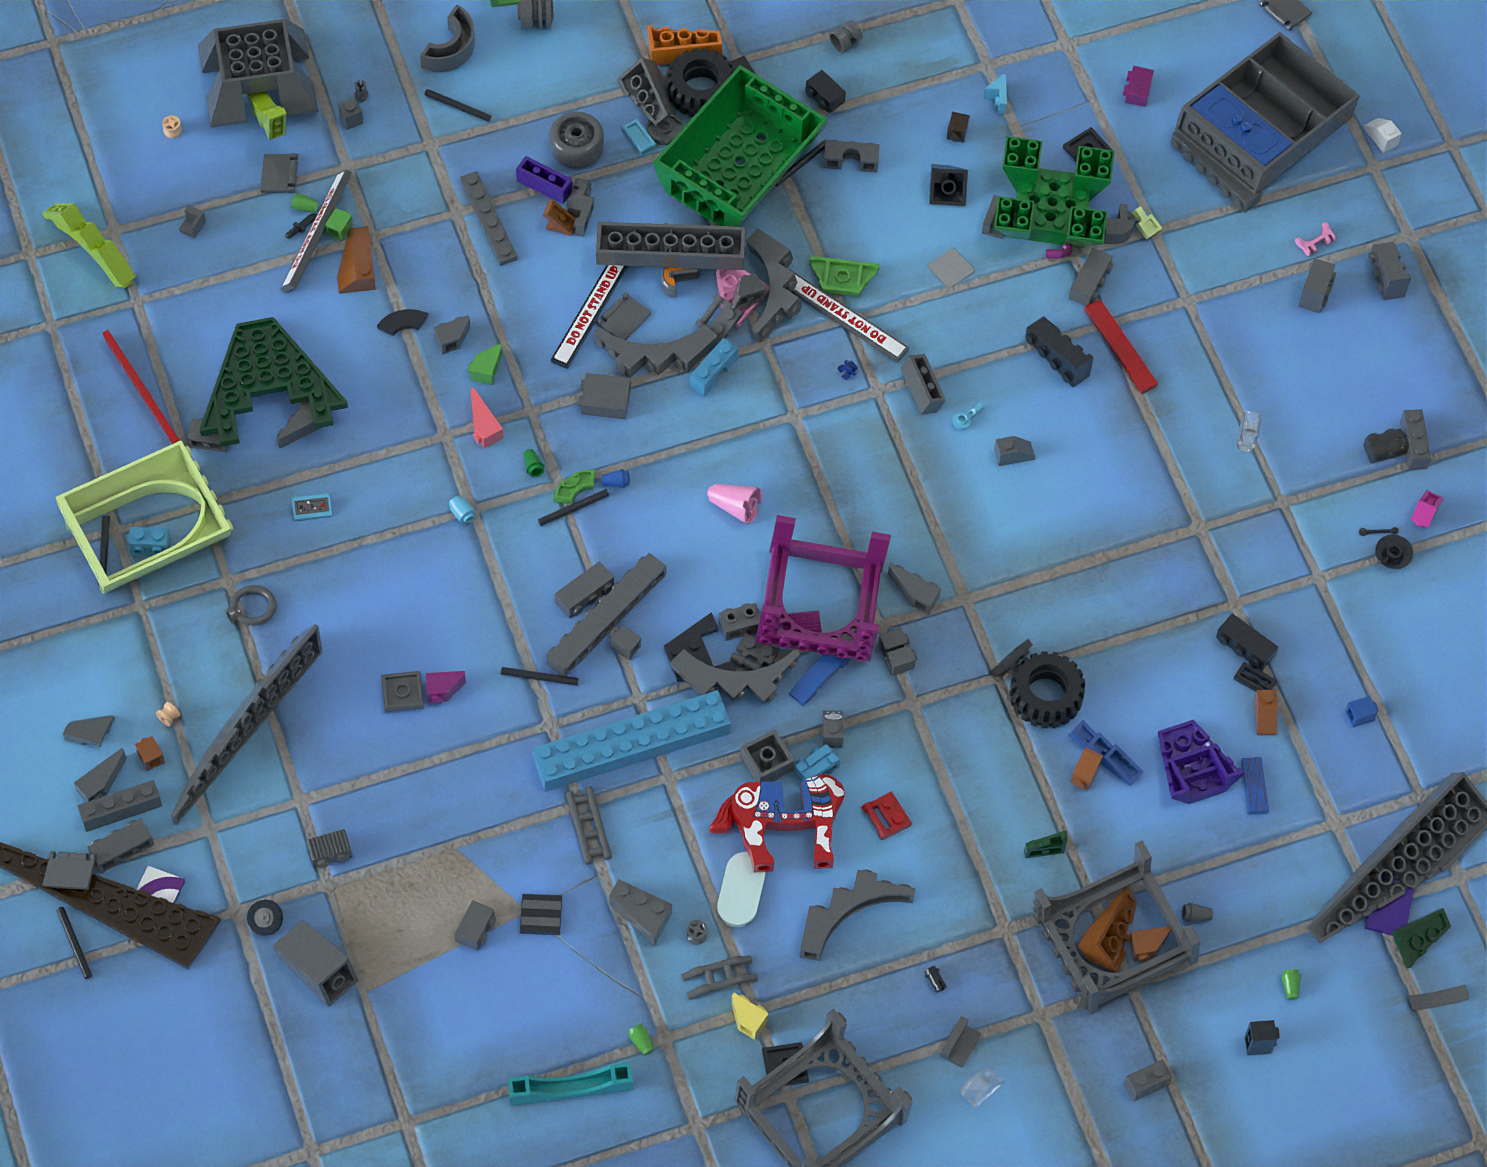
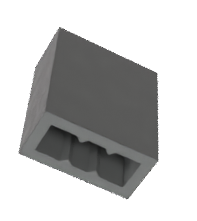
(605, 396)

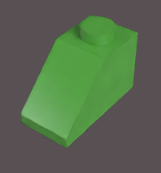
(485, 365)

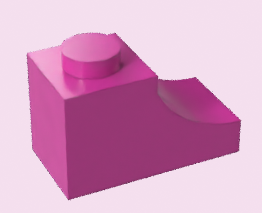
(1426, 509)

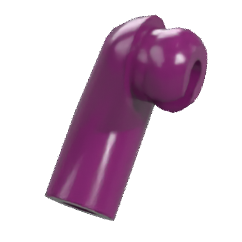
(1059, 253)

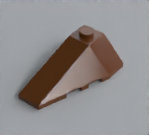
(356, 266)
(1107, 935)

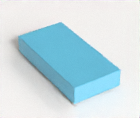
(639, 137)

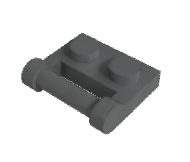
(724, 321)

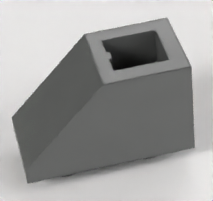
(452, 334)

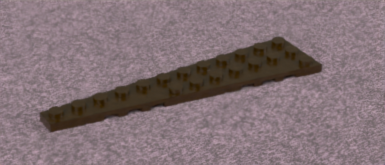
(149, 920)

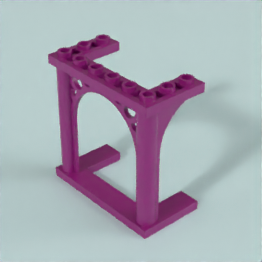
(805, 640)

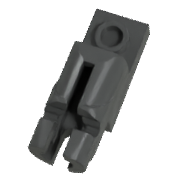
(581, 205)

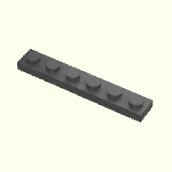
(488, 218)

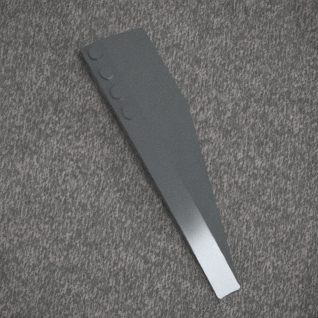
(251, 715)

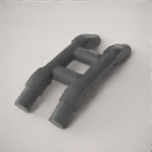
(711, 984)

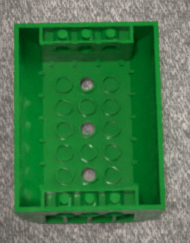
(728, 132)

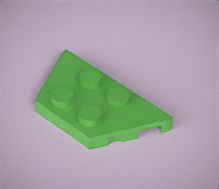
(842, 276)

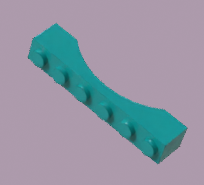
(542, 1089)

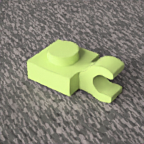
(1147, 224)

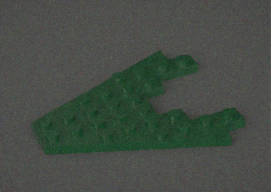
(264, 362)

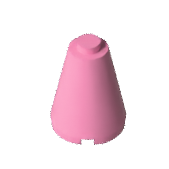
(736, 500)

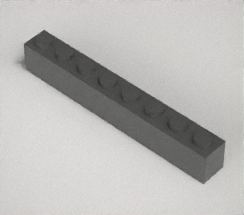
(606, 615)

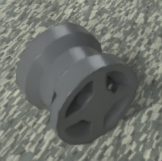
(694, 928)

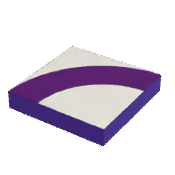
(161, 884)

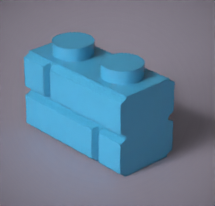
(819, 762)

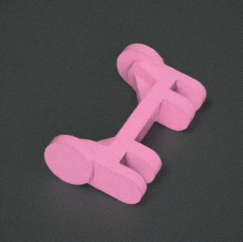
(1309, 246)

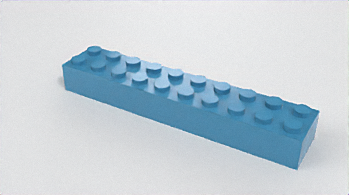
(631, 740)

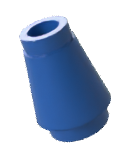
(616, 479)

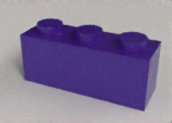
(544, 179)

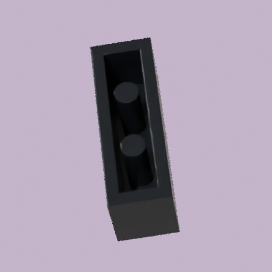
(1246, 642)

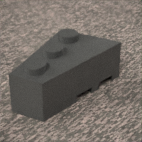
(641, 909)

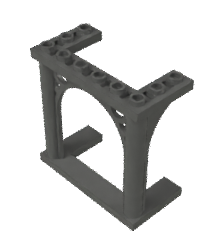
(1052, 909)
(831, 1037)

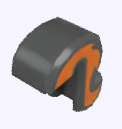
(671, 275)

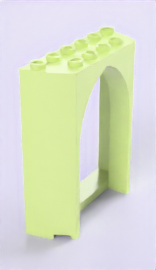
(160, 472)

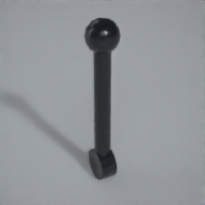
(1362, 532)

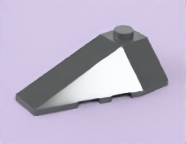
(646, 88)

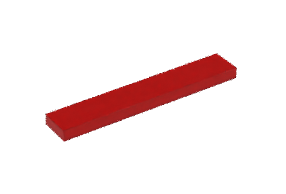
(1121, 346)

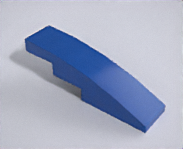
(1113, 756)

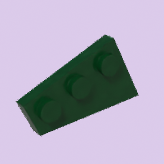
(1420, 934)

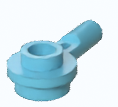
(963, 420)

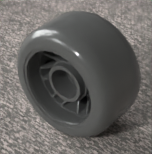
(576, 139)

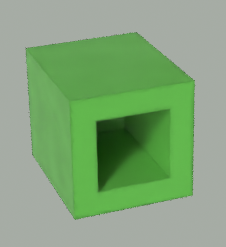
(339, 224)

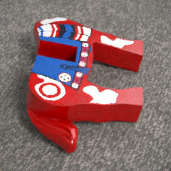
(761, 807)

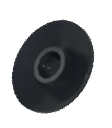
(1394, 544)

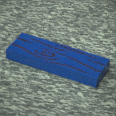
(1255, 785)

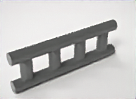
(584, 835)

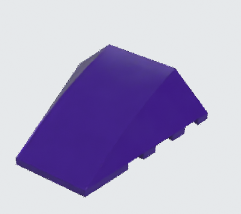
(1195, 764)

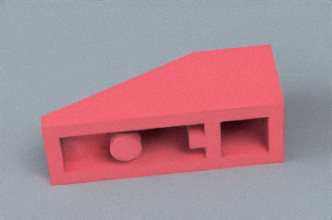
(486, 427)

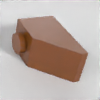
(1266, 712)
(1086, 769)
(1148, 942)

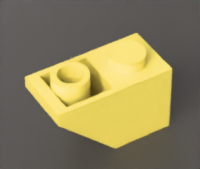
(748, 1017)

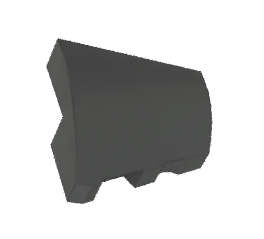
(88, 730)

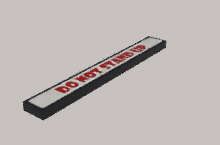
(588, 315)

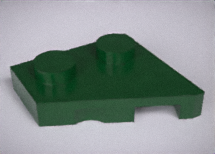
(1047, 845)

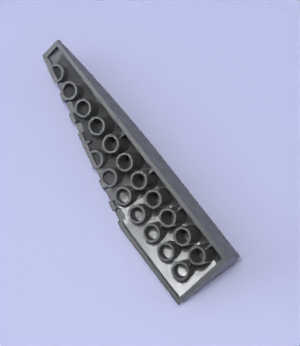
(1413, 853)

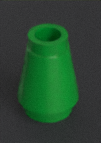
(533, 463)

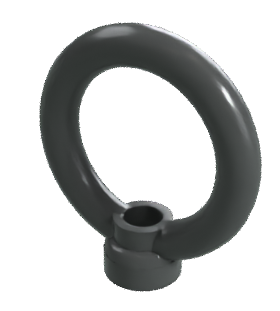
(234, 613)

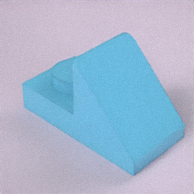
(997, 91)

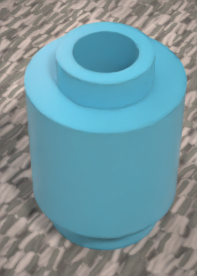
(462, 509)

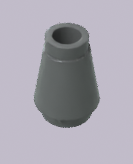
(1194, 912)

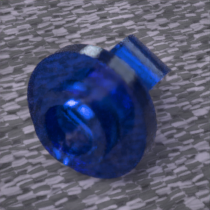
(850, 368)

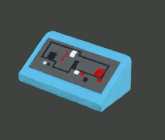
(311, 506)

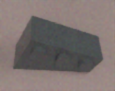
(1389, 271)

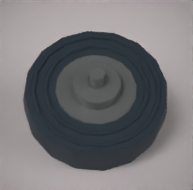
(264, 917)

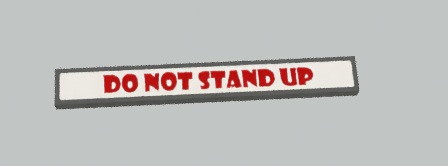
(315, 231)
(849, 319)

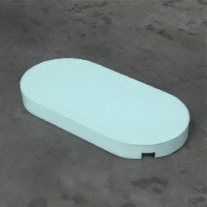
(740, 891)

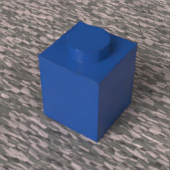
(1361, 711)

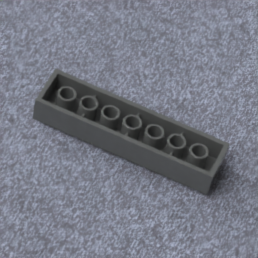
(670, 245)

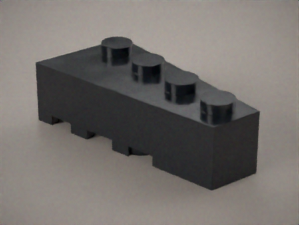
(1059, 351)

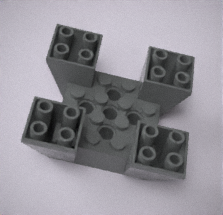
(254, 61)

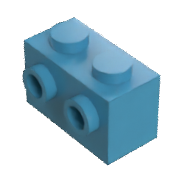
(148, 540)

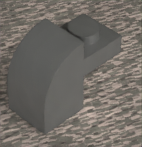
(1120, 229)

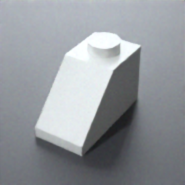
(1383, 133)

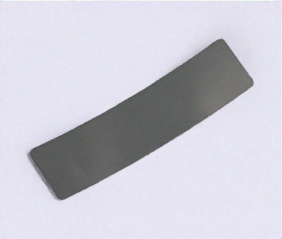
(1439, 998)

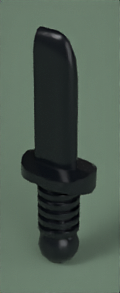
(299, 227)

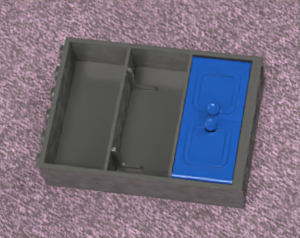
(1267, 112)

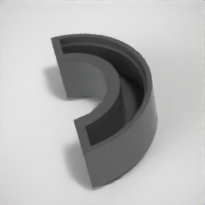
(456, 51)

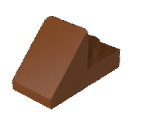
(559, 219)

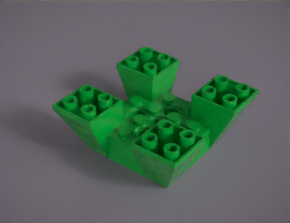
(1053, 203)

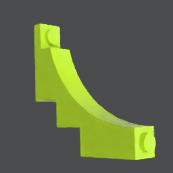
(268, 114)
(104, 252)

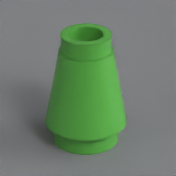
(304, 203)
(1291, 983)
(641, 1038)

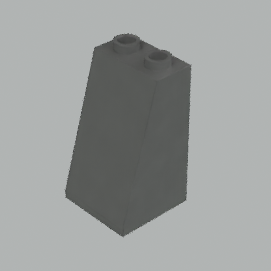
(316, 962)

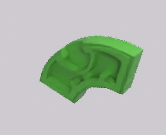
(574, 485)

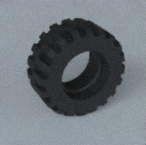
(691, 65)
(1053, 668)

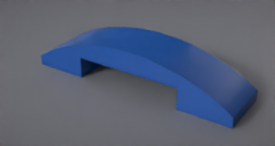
(816, 676)

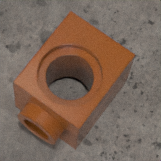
(149, 753)

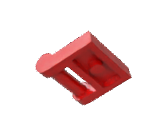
(891, 812)

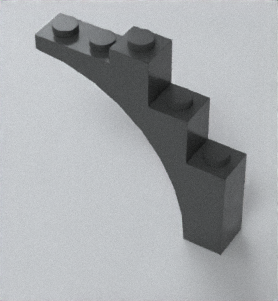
(781, 301)
(657, 357)
(733, 683)
(844, 903)

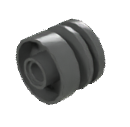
(535, 11)

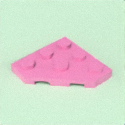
(727, 282)

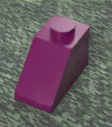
(443, 685)

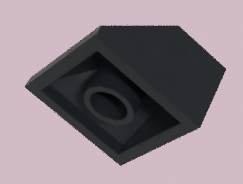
(948, 185)

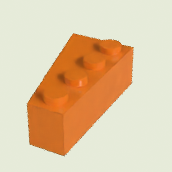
(668, 44)

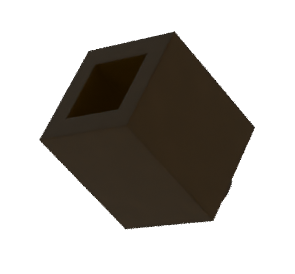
(958, 127)

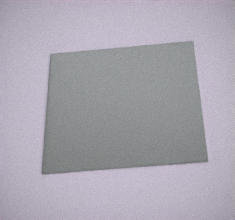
(951, 268)

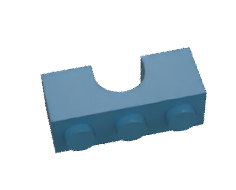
(720, 358)

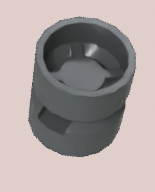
(847, 35)

